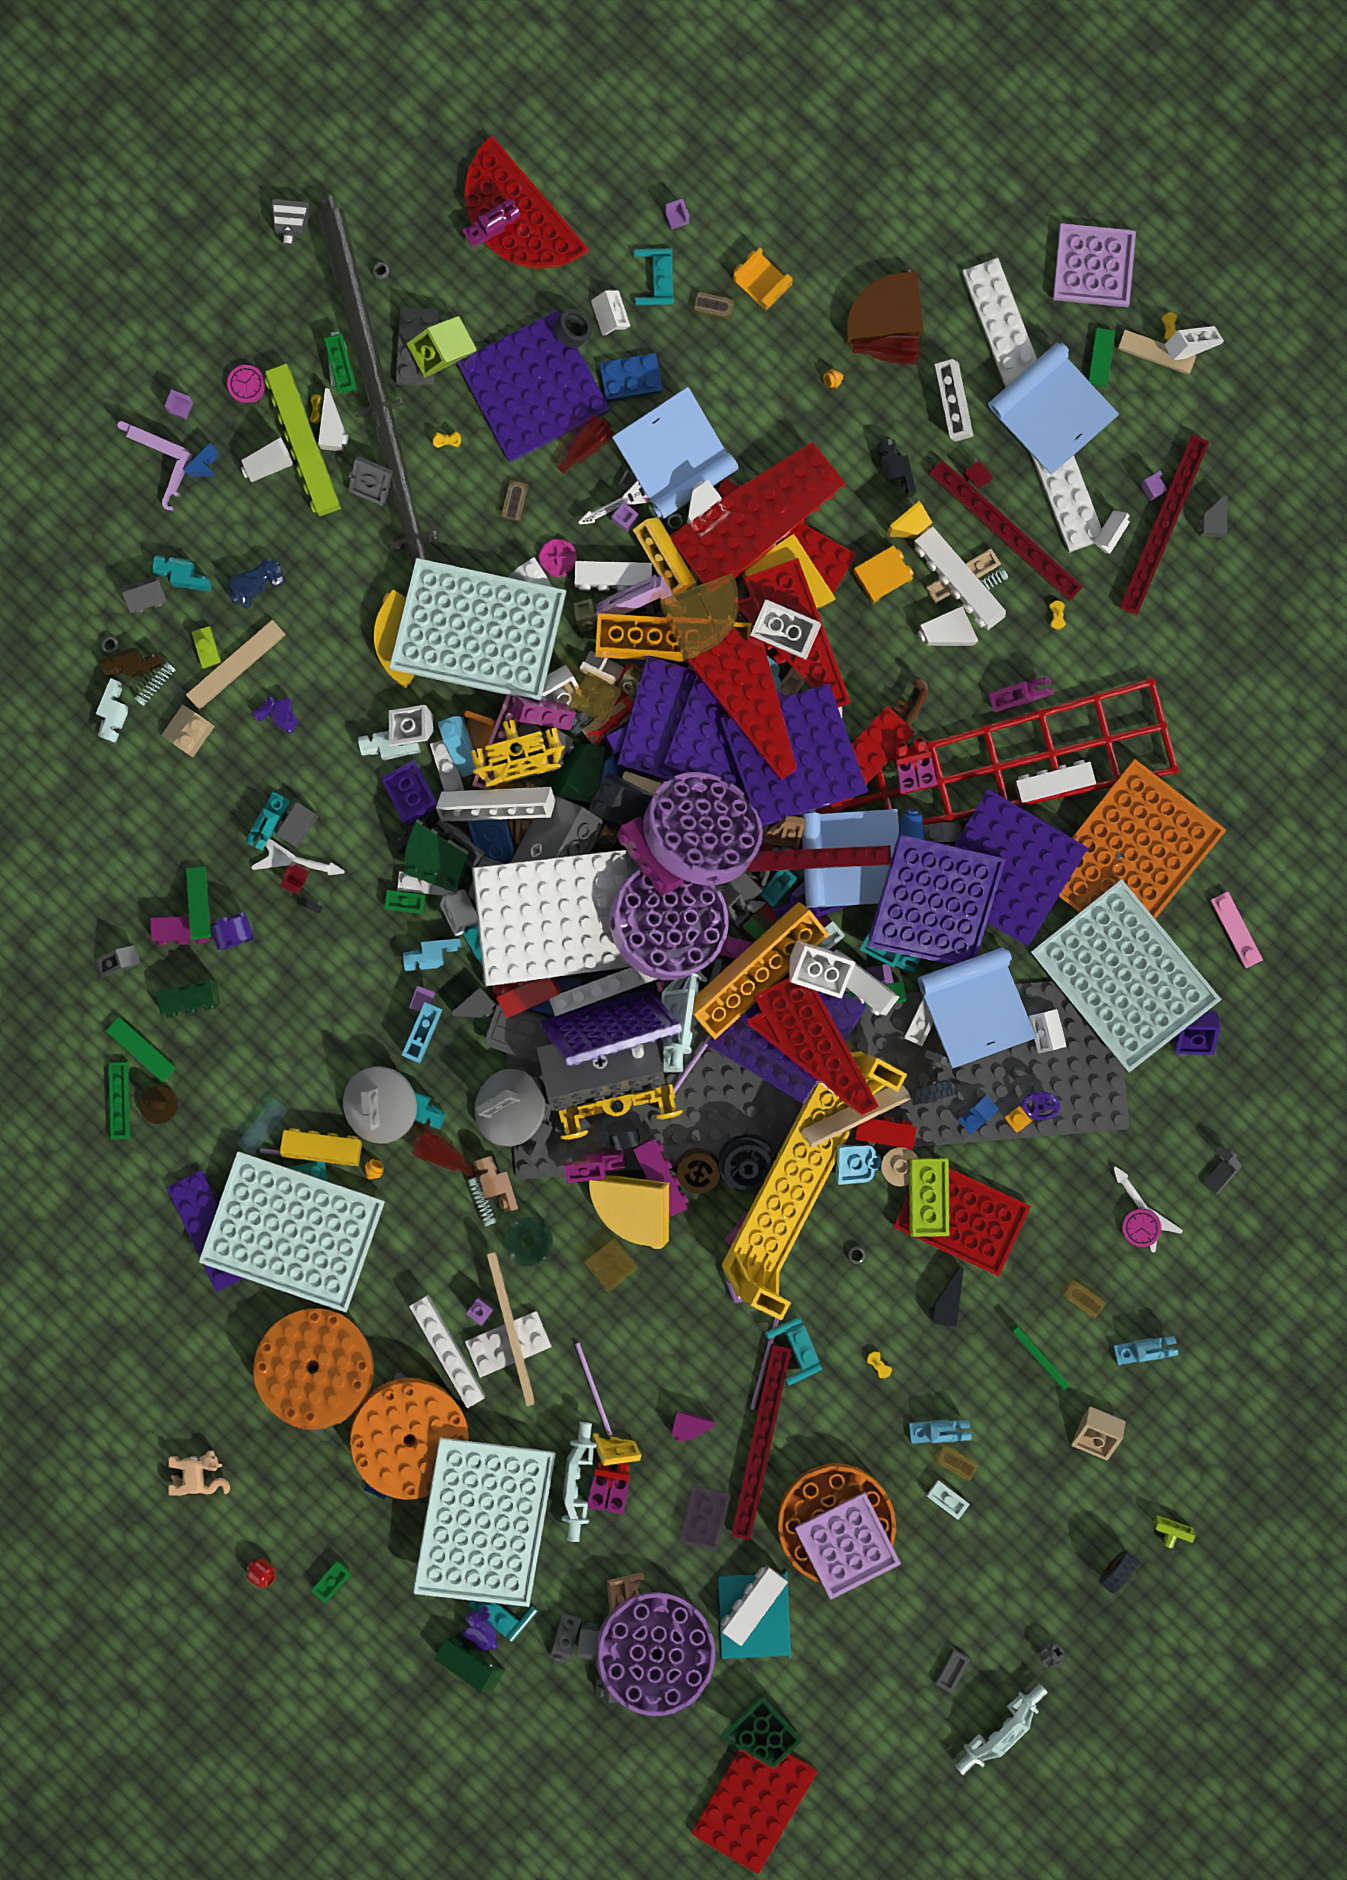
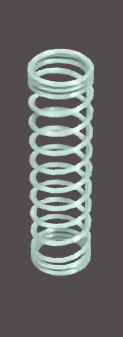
(1003, 574)
(168, 667)
(474, 1180)

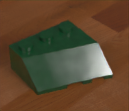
(579, 774)
(435, 859)
(762, 1732)

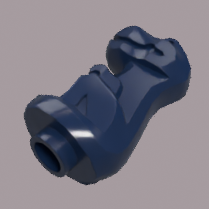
(250, 583)

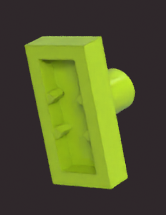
(206, 647)
(1173, 1530)

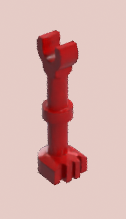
(614, 721)

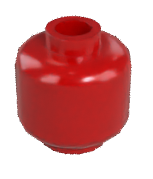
(261, 1573)

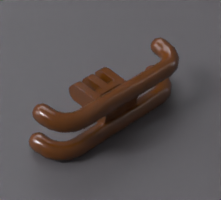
(907, 712)

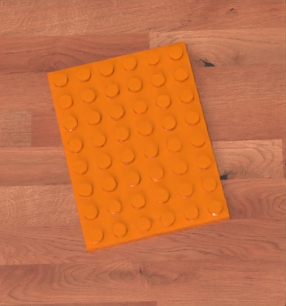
(1153, 830)

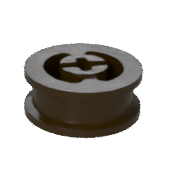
(608, 837)
(689, 1163)

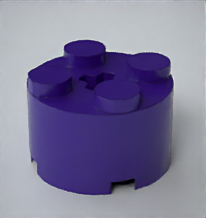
(231, 932)

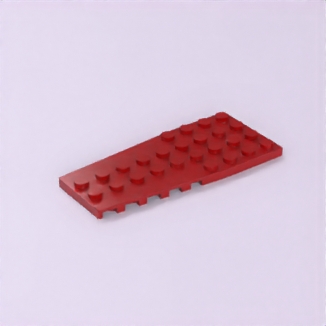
(757, 515)

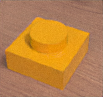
(1017, 1119)

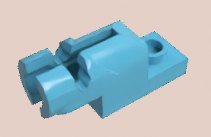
(431, 954)
(1144, 1350)
(939, 1431)

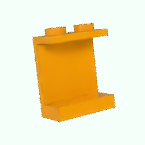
(761, 279)
(883, 574)

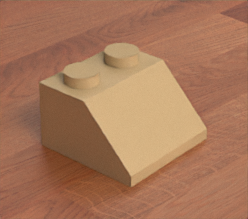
(187, 730)
(1099, 1433)

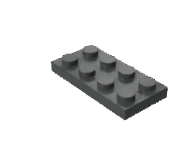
(412, 323)

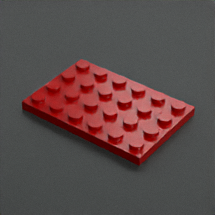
(980, 1223)
(753, 1807)

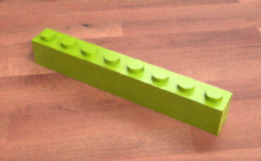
(303, 440)

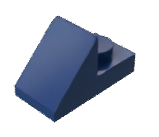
(198, 467)
(978, 1114)

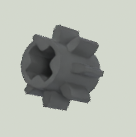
(1052, 1656)

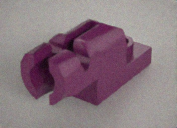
(491, 223)
(1019, 694)
(594, 1166)

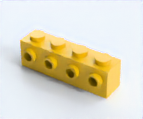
(664, 555)
(321, 1147)

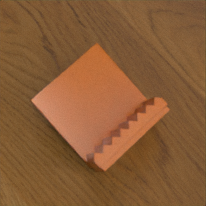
(479, 729)

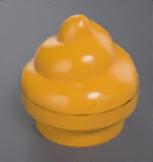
(832, 378)
(374, 1169)

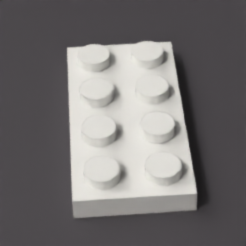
(493, 1348)

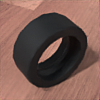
(565, 335)

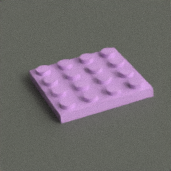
(1094, 265)
(847, 1545)

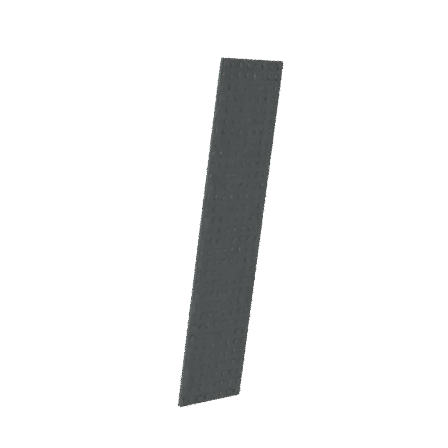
(728, 1100)

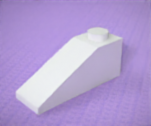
(1192, 341)
(332, 432)

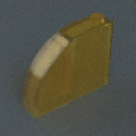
(702, 615)

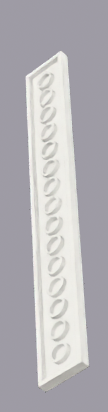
(1013, 356)

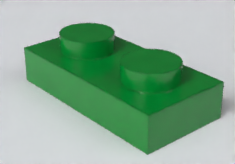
(405, 902)
(331, 1581)

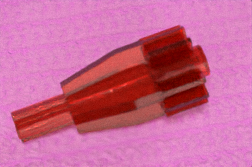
(891, 349)
(587, 442)
(440, 1153)

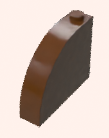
(886, 309)

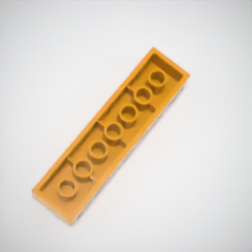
(642, 637)
(755, 970)

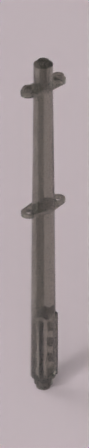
(349, 283)

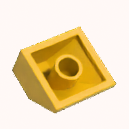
(911, 523)

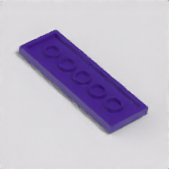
(197, 1210)

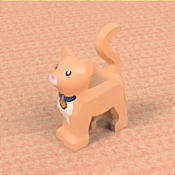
(193, 1475)

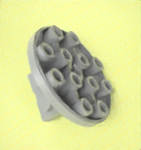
(379, 1104)
(509, 1107)

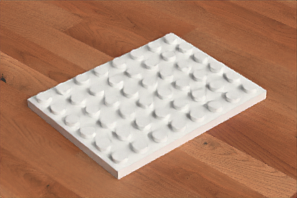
(548, 916)

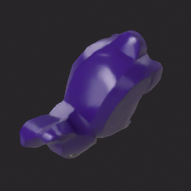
(280, 712)
(480, 1631)

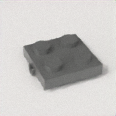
(370, 481)

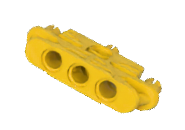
(522, 767)

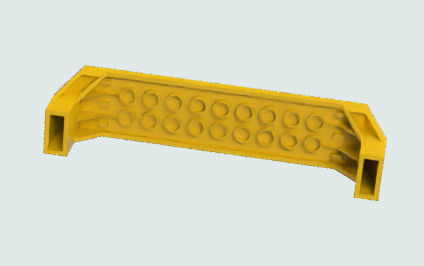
(790, 1194)

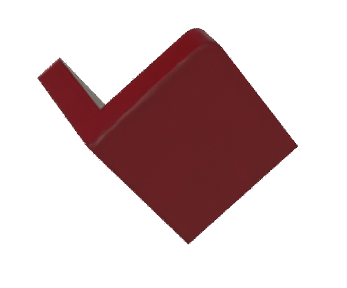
(978, 475)
(294, 878)

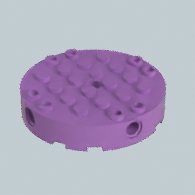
(702, 828)
(662, 947)
(626, 1647)

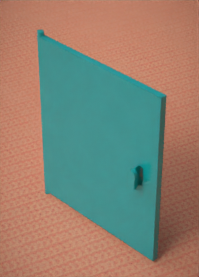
(771, 1633)

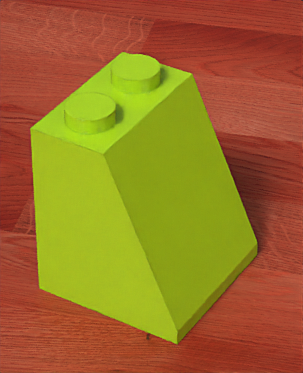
(441, 346)

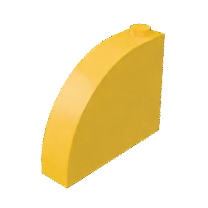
(789, 550)
(386, 634)
(633, 1208)

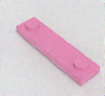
(1236, 930)

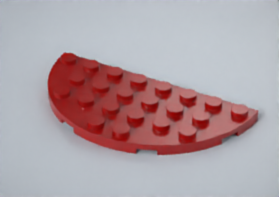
(536, 237)

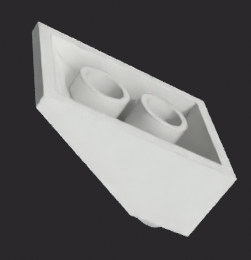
(786, 629)

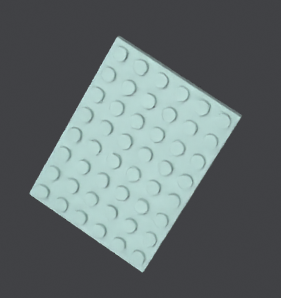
(478, 629)
(1126, 976)
(292, 1231)
(484, 1522)

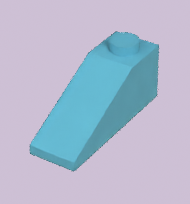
(458, 743)
(422, 1032)

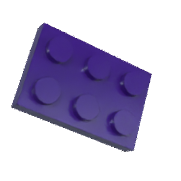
(409, 792)

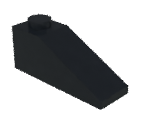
(947, 1303)

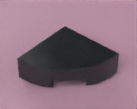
(308, 904)

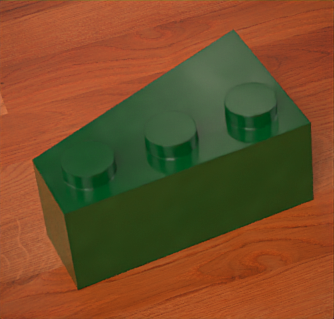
(188, 999)
(469, 1665)

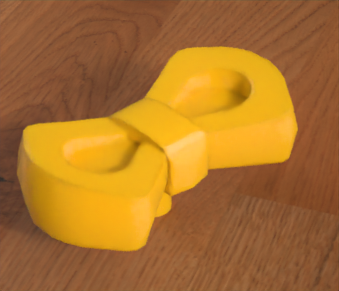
(1169, 322)
(316, 415)
(440, 440)
(1057, 608)
(874, 1359)

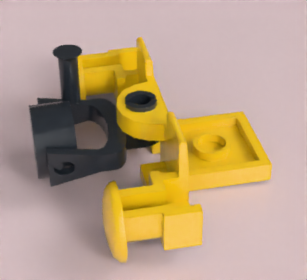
(625, 1139)

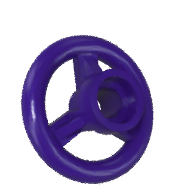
(1042, 1103)

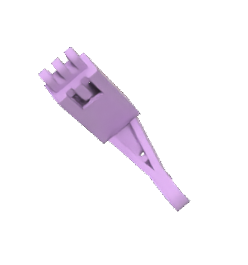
(167, 448)
(634, 596)

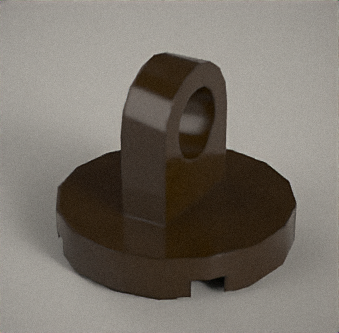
(158, 1104)

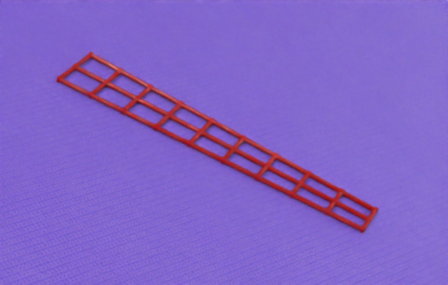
(1051, 753)

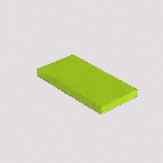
(929, 1196)

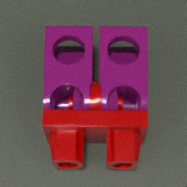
(913, 760)
(612, 1481)

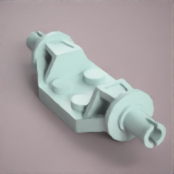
(680, 1005)
(572, 1473)
(1011, 1732)

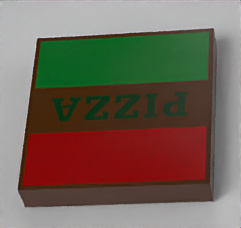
(761, 921)

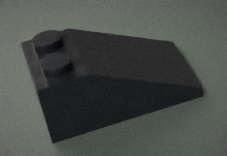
(620, 800)

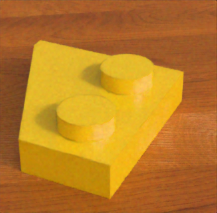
(616, 1450)

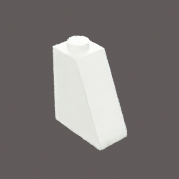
(267, 461)
(948, 630)

